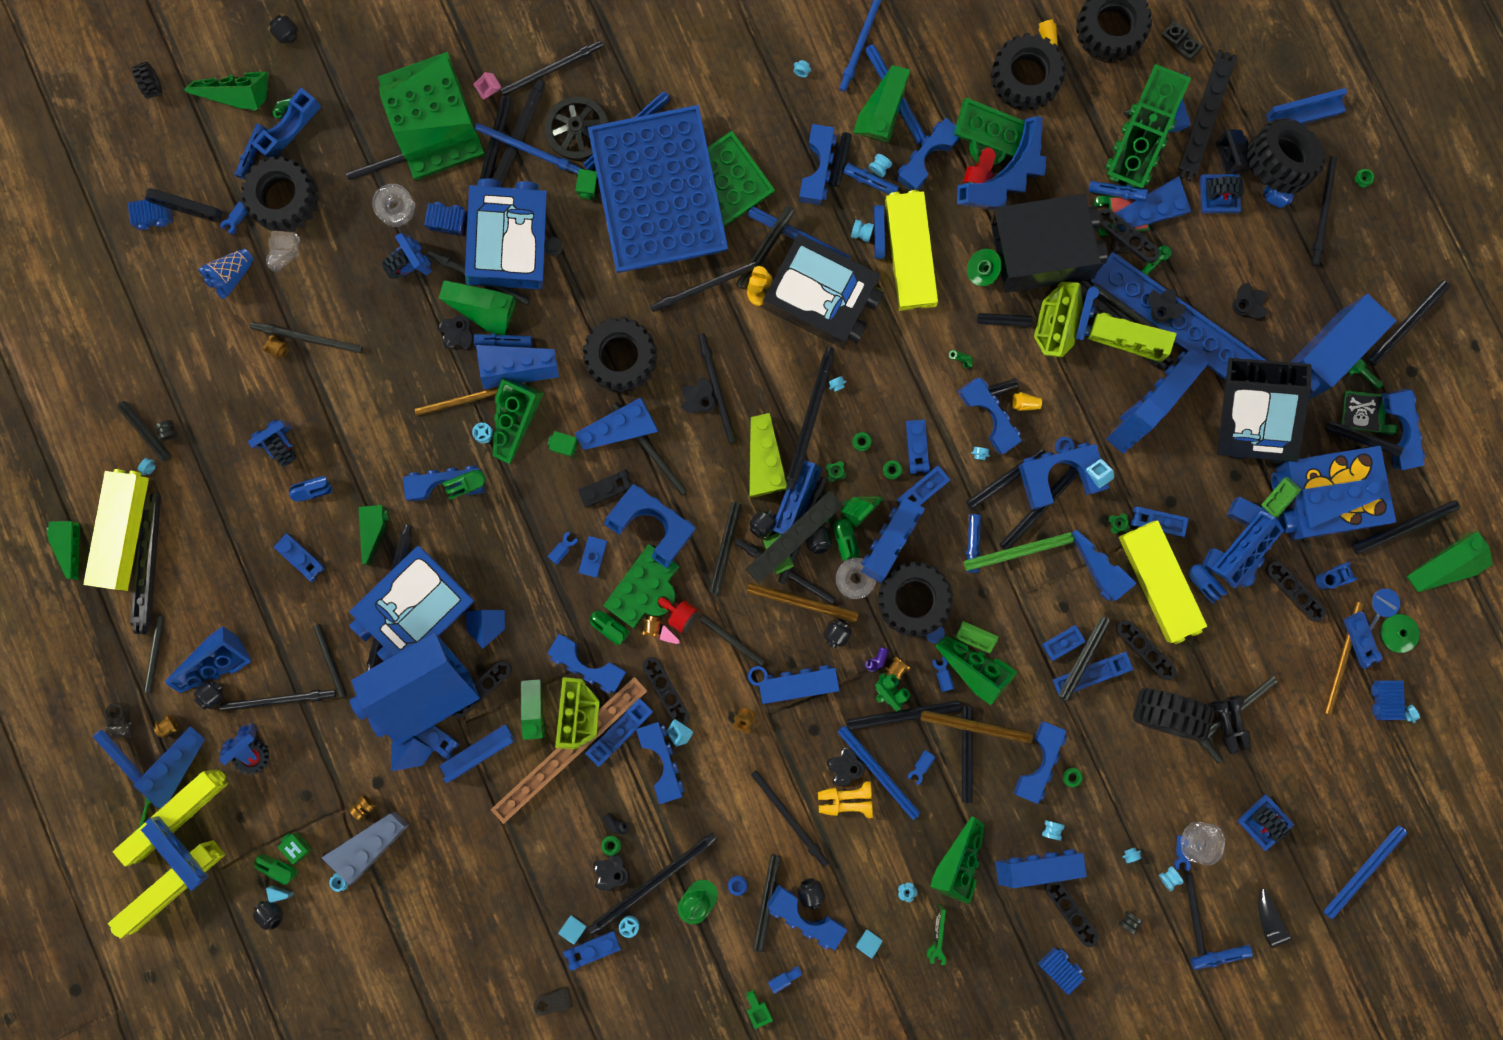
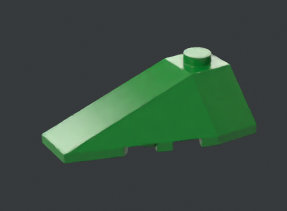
(240, 92)
(882, 108)
(482, 306)
(513, 415)
(859, 508)
(1457, 562)
(983, 675)
(956, 870)

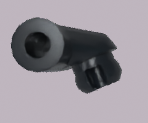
(615, 826)

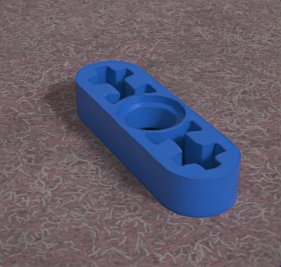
(879, 233)

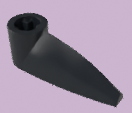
(1271, 922)

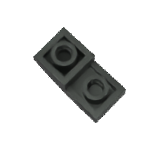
(1180, 41)

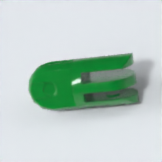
(469, 481)
(846, 539)
(609, 627)
(275, 869)

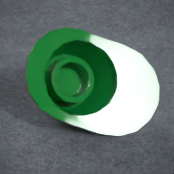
(697, 902)

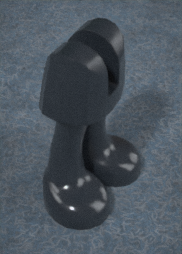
(1239, 736)

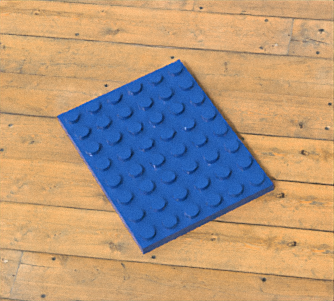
(657, 189)

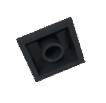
(1233, 151)

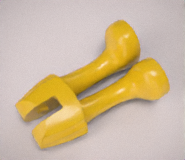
(760, 280)
(864, 792)

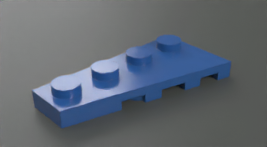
(623, 424)

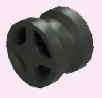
(165, 430)
(1131, 922)

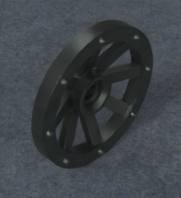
(572, 131)

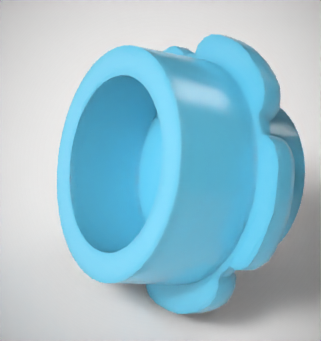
(802, 68)
(837, 383)
(980, 453)
(146, 466)
(1411, 714)
(1132, 855)
(334, 883)
(907, 887)

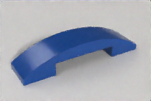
(1098, 672)
(619, 732)

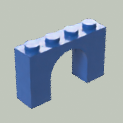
(1036, 472)
(638, 503)
(1243, 512)

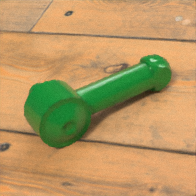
(1164, 254)
(1360, 367)

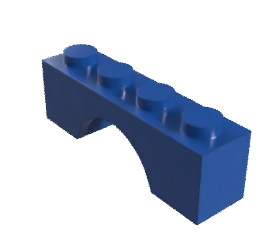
(300, 111)
(820, 142)
(914, 173)
(1402, 405)
(1003, 434)
(419, 486)
(565, 651)
(1050, 739)
(668, 786)
(827, 930)

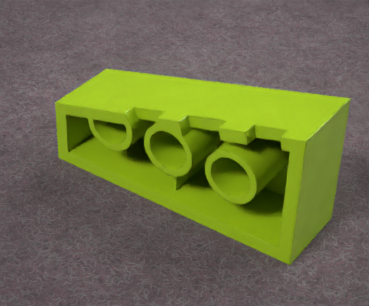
(1132, 337)
(765, 461)

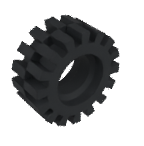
(147, 80)

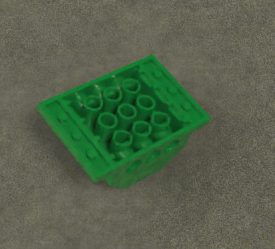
(429, 116)

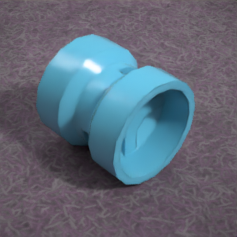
(862, 230)

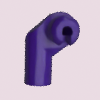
(877, 662)

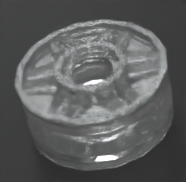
(393, 216)
(846, 586)
(1203, 843)

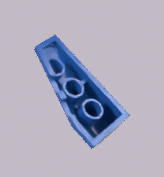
(1110, 579)
(215, 656)

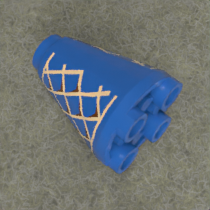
(226, 271)

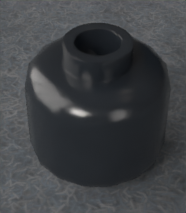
(283, 29)
(763, 524)
(819, 541)
(837, 633)
(208, 695)
(811, 893)
(268, 915)

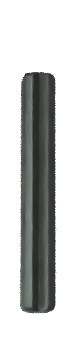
(144, 431)

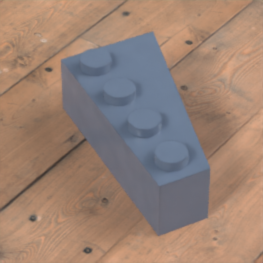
(360, 852)

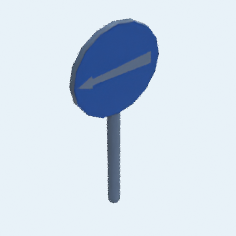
(1385, 604)

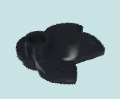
(1251, 300)
(1166, 304)
(454, 335)
(696, 395)
(843, 766)
(607, 873)

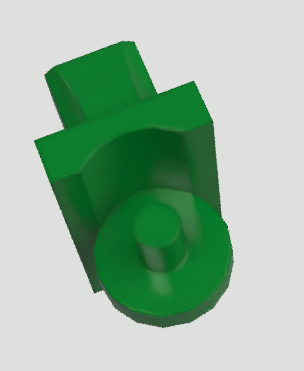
(889, 693)

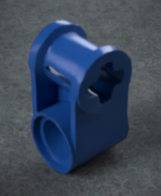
(1338, 576)

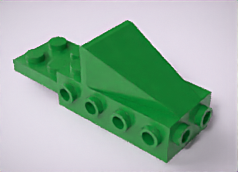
(1147, 128)

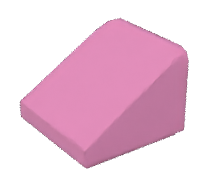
(487, 85)
(668, 636)

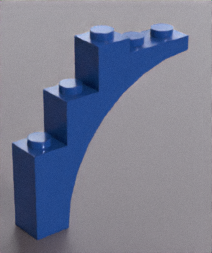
(1012, 179)

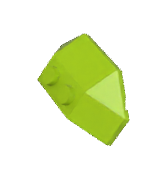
(1059, 319)
(576, 714)

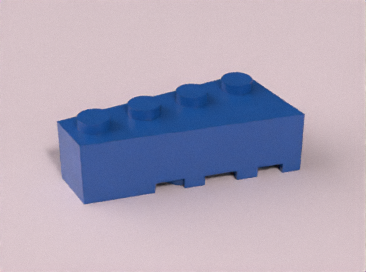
(515, 364)
(1177, 380)
(892, 540)
(1042, 869)

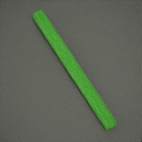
(1018, 551)

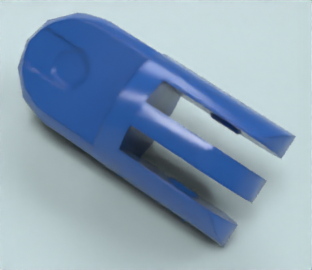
(310, 489)
(1206, 583)

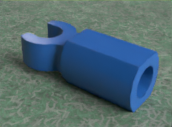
(235, 218)
(561, 549)
(943, 675)
(922, 766)
(1181, 858)
(784, 979)

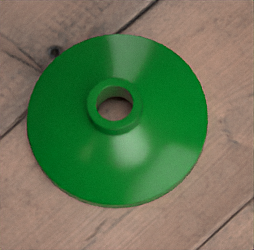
(978, 264)
(1391, 635)

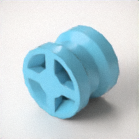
(880, 165)
(480, 430)
(1053, 830)
(1171, 878)
(629, 930)

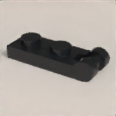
(605, 488)

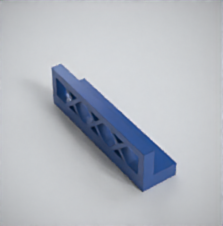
(1310, 108)
(796, 502)
(1246, 546)
(477, 753)
(174, 852)

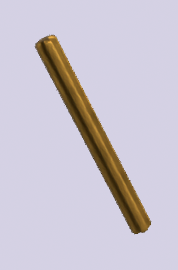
(802, 602)
(977, 727)

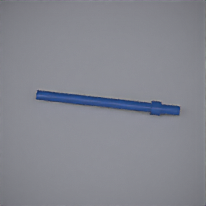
(849, 71)
(562, 163)

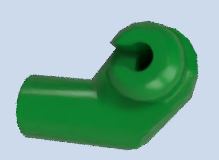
(281, 108)
(961, 357)

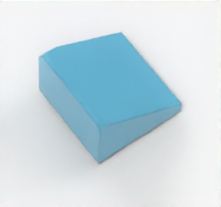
(1100, 473)
(679, 733)
(276, 893)
(572, 929)
(869, 943)

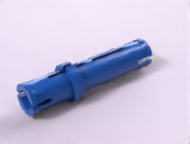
(247, 158)
(851, 169)
(1126, 192)
(503, 340)
(974, 539)
(1213, 959)

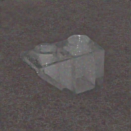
(283, 249)

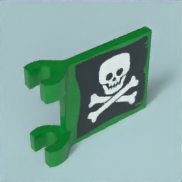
(1365, 413)
(938, 936)

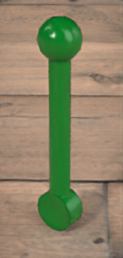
(144, 812)

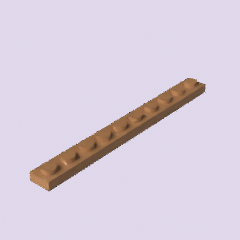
(562, 757)

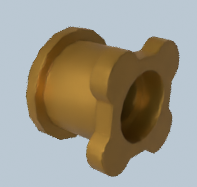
(276, 347)
(652, 627)
(897, 668)
(744, 720)
(166, 726)

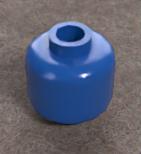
(1276, 198)

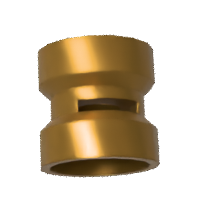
(362, 808)

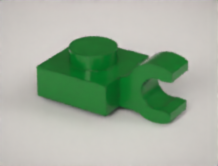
(758, 1011)

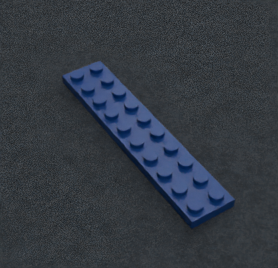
(1191, 327)

